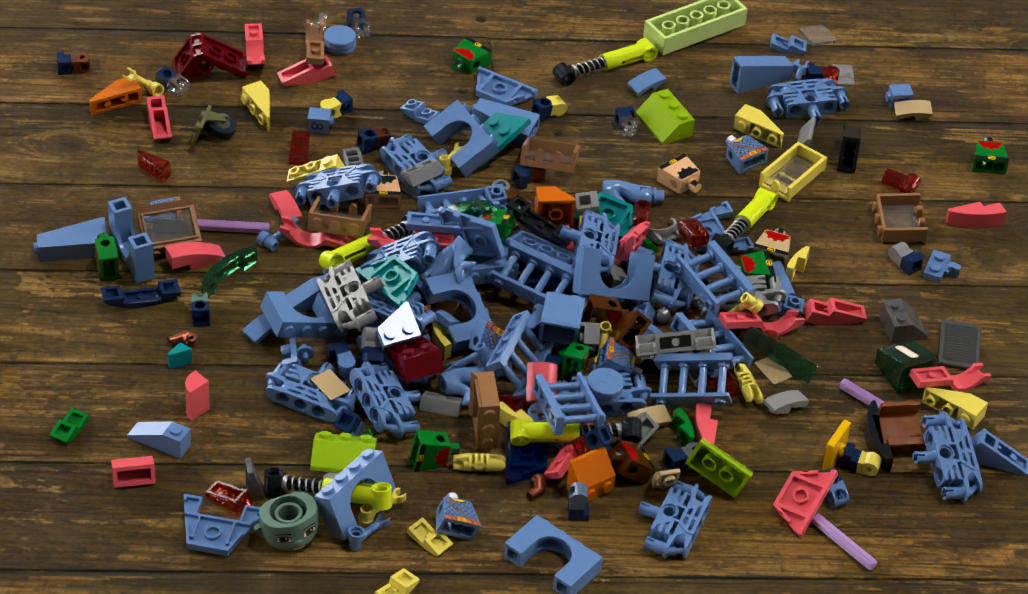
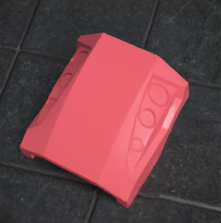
(631, 242)

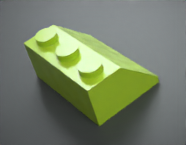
(666, 117)
(336, 451)
(719, 467)

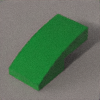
(70, 426)
(684, 426)

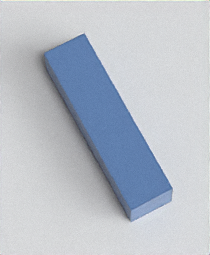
(785, 283)

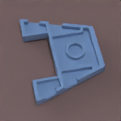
(712, 224)
(477, 233)
(215, 533)

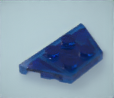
(525, 460)

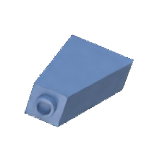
(759, 71)
(485, 109)
(70, 241)

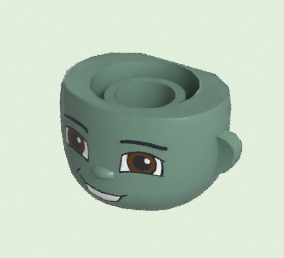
(289, 521)

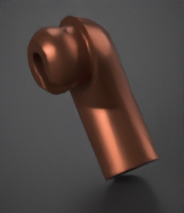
(183, 337)
(539, 486)

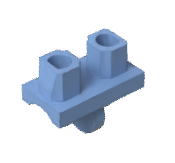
(297, 353)

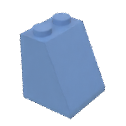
(561, 318)

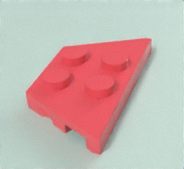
(802, 497)

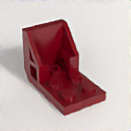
(212, 51)

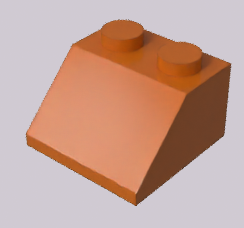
(555, 205)
(594, 470)

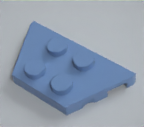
(501, 88)

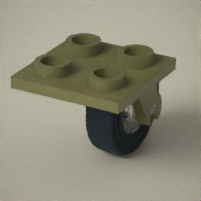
(214, 123)

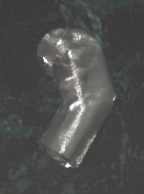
(322, 16)

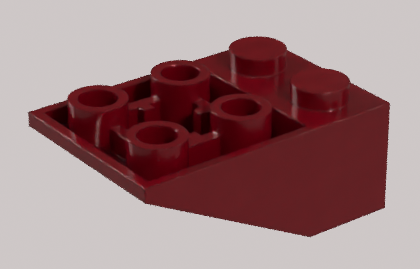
(415, 358)

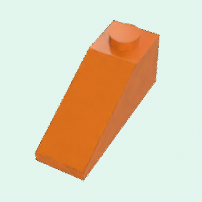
(115, 96)

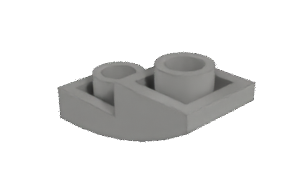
(783, 401)

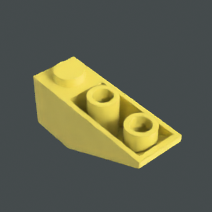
(257, 99)
(758, 125)
(298, 173)
(956, 404)

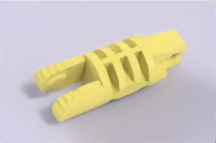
(748, 384)
(479, 462)

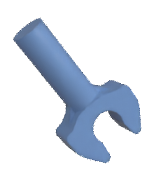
(800, 69)

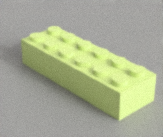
(694, 23)

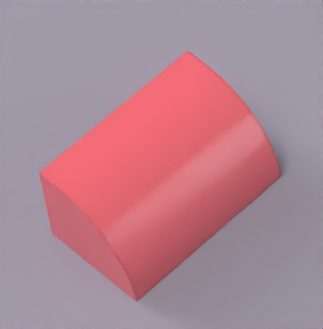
(549, 372)
(196, 395)
(133, 471)

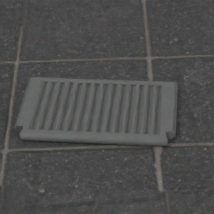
(959, 344)

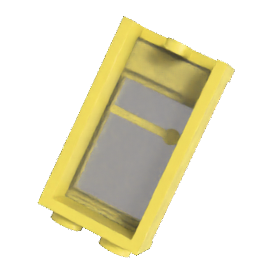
(792, 171)

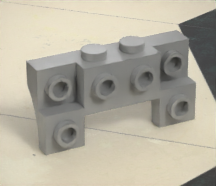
(676, 341)

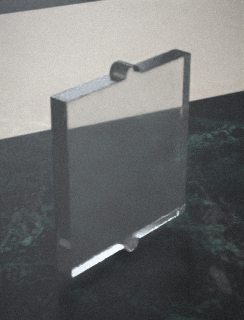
(817, 35)

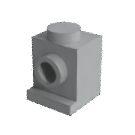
(588, 201)
(590, 335)

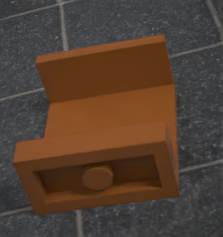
(901, 426)

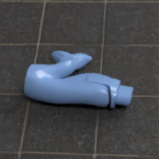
(632, 191)
(453, 254)
(454, 380)

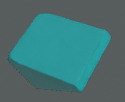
(179, 356)

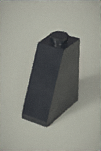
(849, 149)

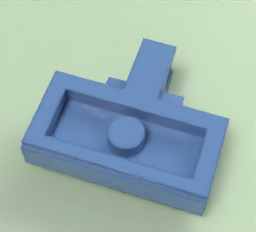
(939, 265)

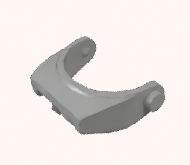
(659, 235)

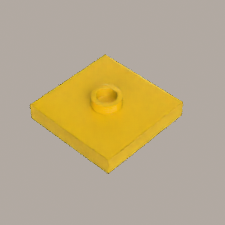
(836, 445)

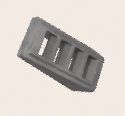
(352, 156)
(253, 482)

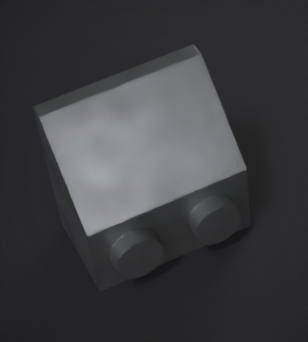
(901, 321)

